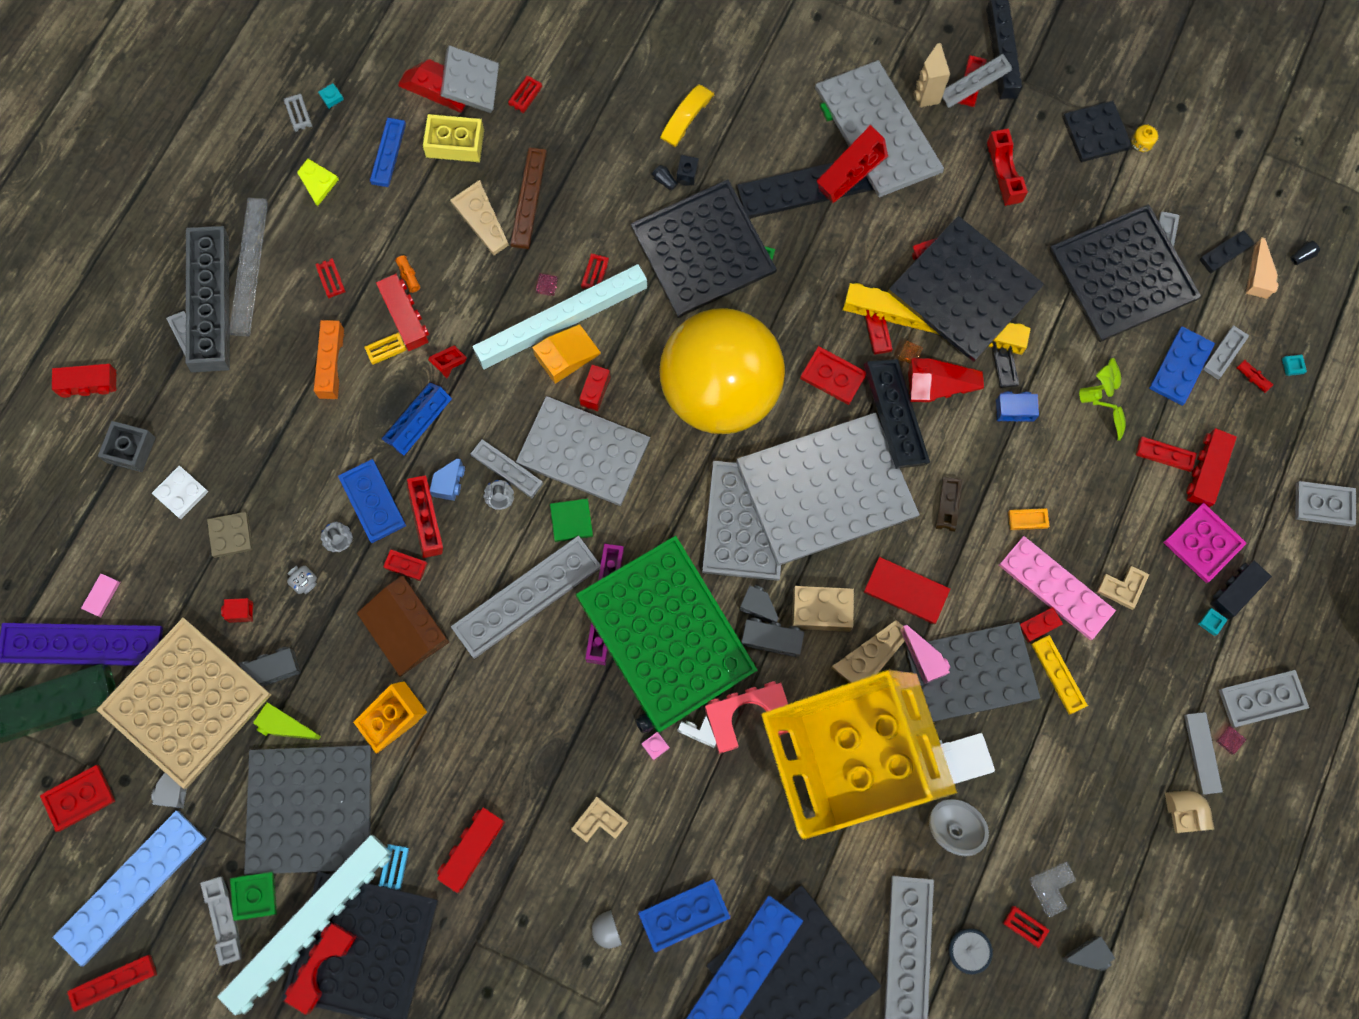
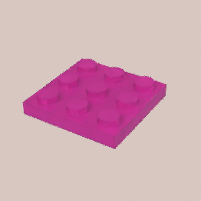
(1205, 543)

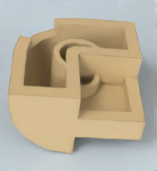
(1189, 811)

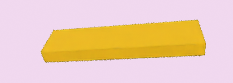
(1059, 674)

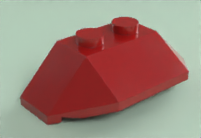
(426, 81)

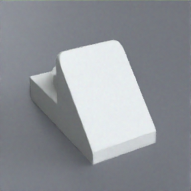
(703, 735)

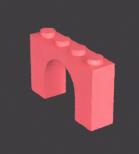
(720, 712)

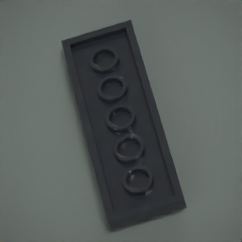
(896, 413)

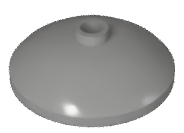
(964, 821)

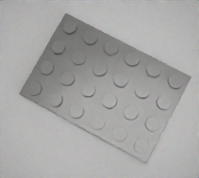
(583, 451)
(734, 533)

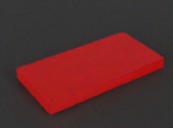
(907, 590)

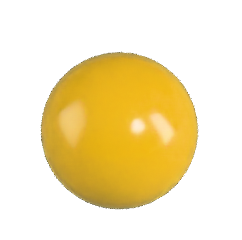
(722, 371)

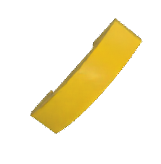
(685, 114)

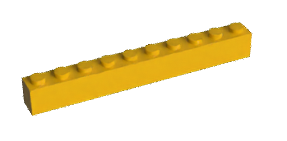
(880, 302)

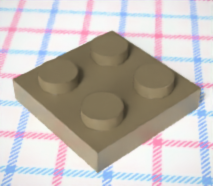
(230, 534)

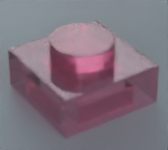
(546, 284)

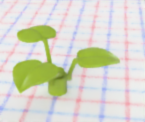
(1110, 379)

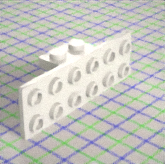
(967, 758)

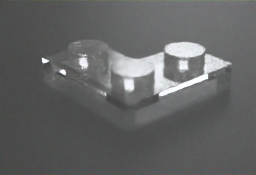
(1048, 885)

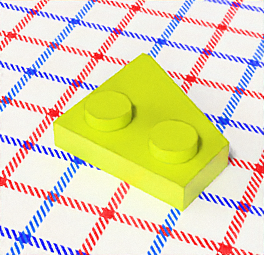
(317, 180)

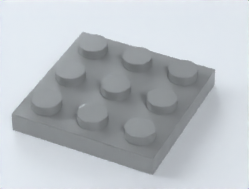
(469, 79)

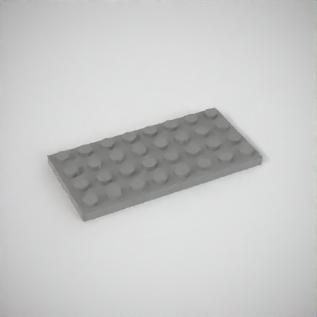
(870, 98)

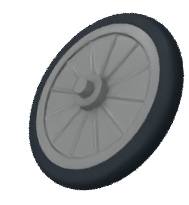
(970, 951)

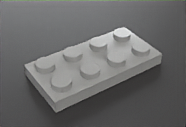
(1263, 698)

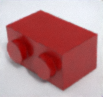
(595, 388)

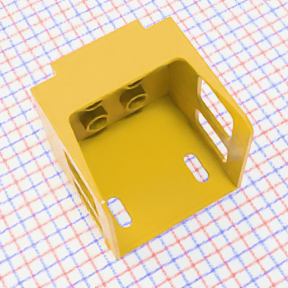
(860, 752)

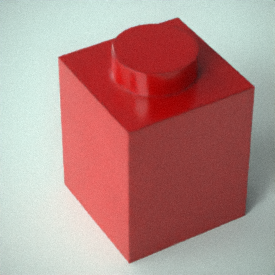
(237, 610)

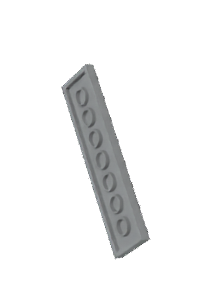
(526, 597)
(909, 948)

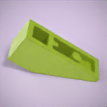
(278, 723)

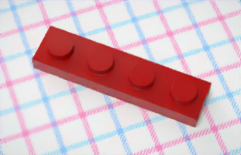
(112, 983)

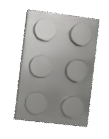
(1325, 503)

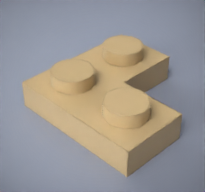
(1124, 592)
(597, 816)

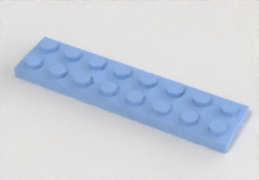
(129, 888)

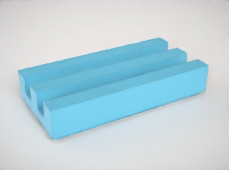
(393, 869)

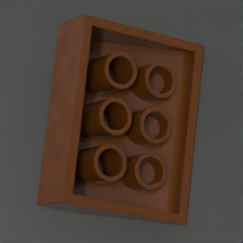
(402, 626)

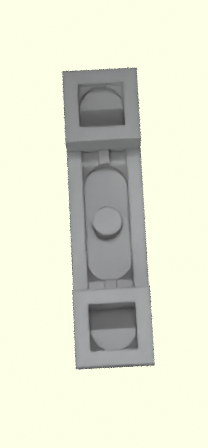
(221, 913)

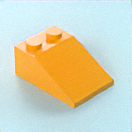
(565, 352)
(390, 716)

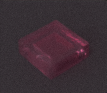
(1231, 740)

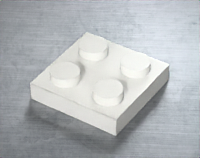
(180, 492)

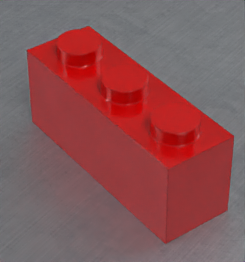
(84, 380)

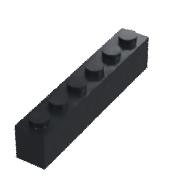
(1004, 43)

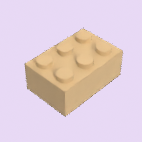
(823, 608)

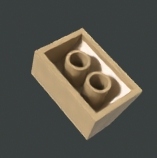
(932, 79)

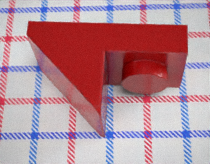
(447, 360)

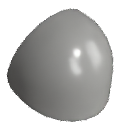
(605, 931)

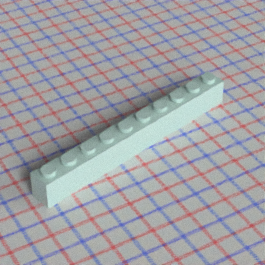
(560, 316)
(304, 925)

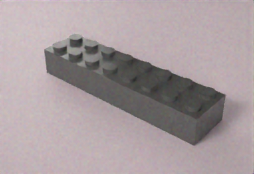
(207, 299)

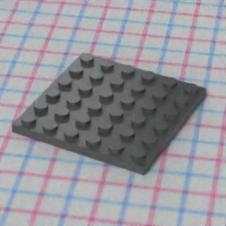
(307, 808)

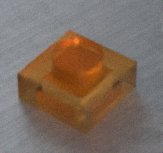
(910, 351)

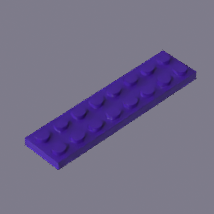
(77, 644)

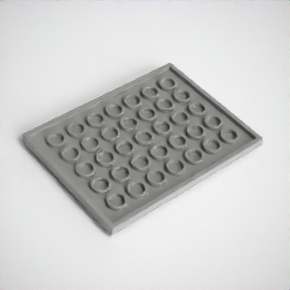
(826, 488)

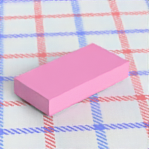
(100, 595)

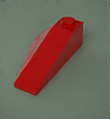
(937, 379)

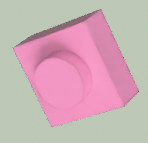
(655, 746)

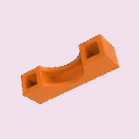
(326, 375)

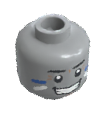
(301, 579)

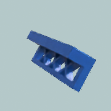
(417, 419)

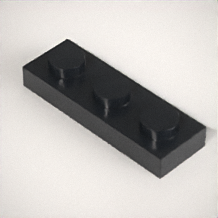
(1227, 251)

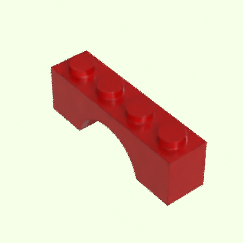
(1001, 153)
(305, 992)

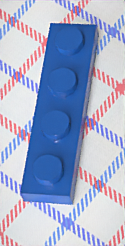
(388, 152)

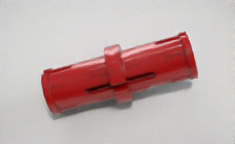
(1255, 376)

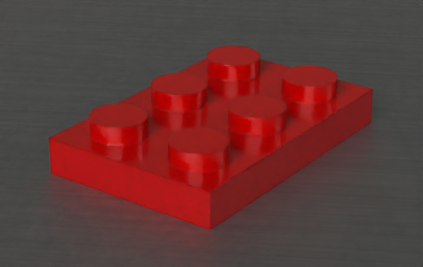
(833, 375)
(77, 798)

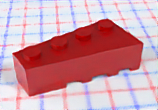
(853, 164)

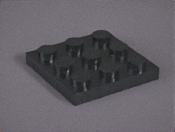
(1097, 131)

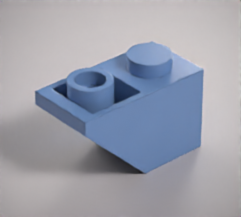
(446, 481)

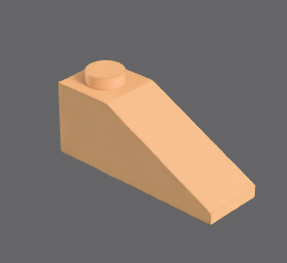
(1262, 274)

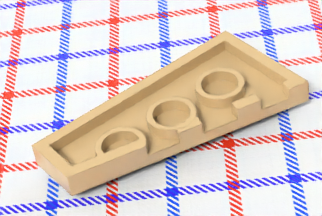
(479, 215)
(871, 655)

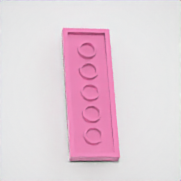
(1057, 588)

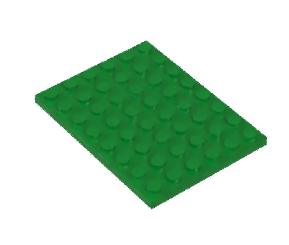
(666, 633)

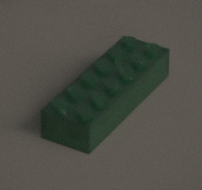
(54, 702)

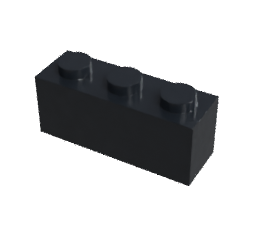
(1240, 589)

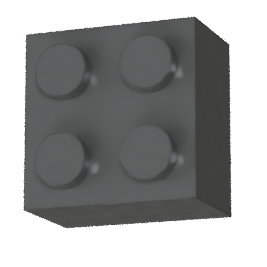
(126, 446)

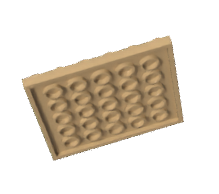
(183, 703)

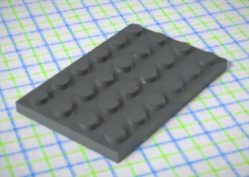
(985, 673)

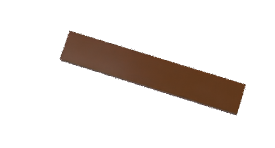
(528, 198)

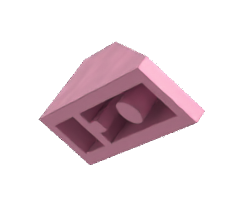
(926, 658)

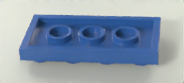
(1182, 366)
(372, 501)
(684, 915)

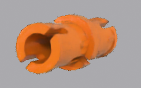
(407, 273)

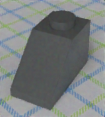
(759, 604)
(1091, 954)

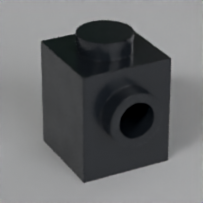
(687, 170)

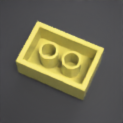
(453, 138)

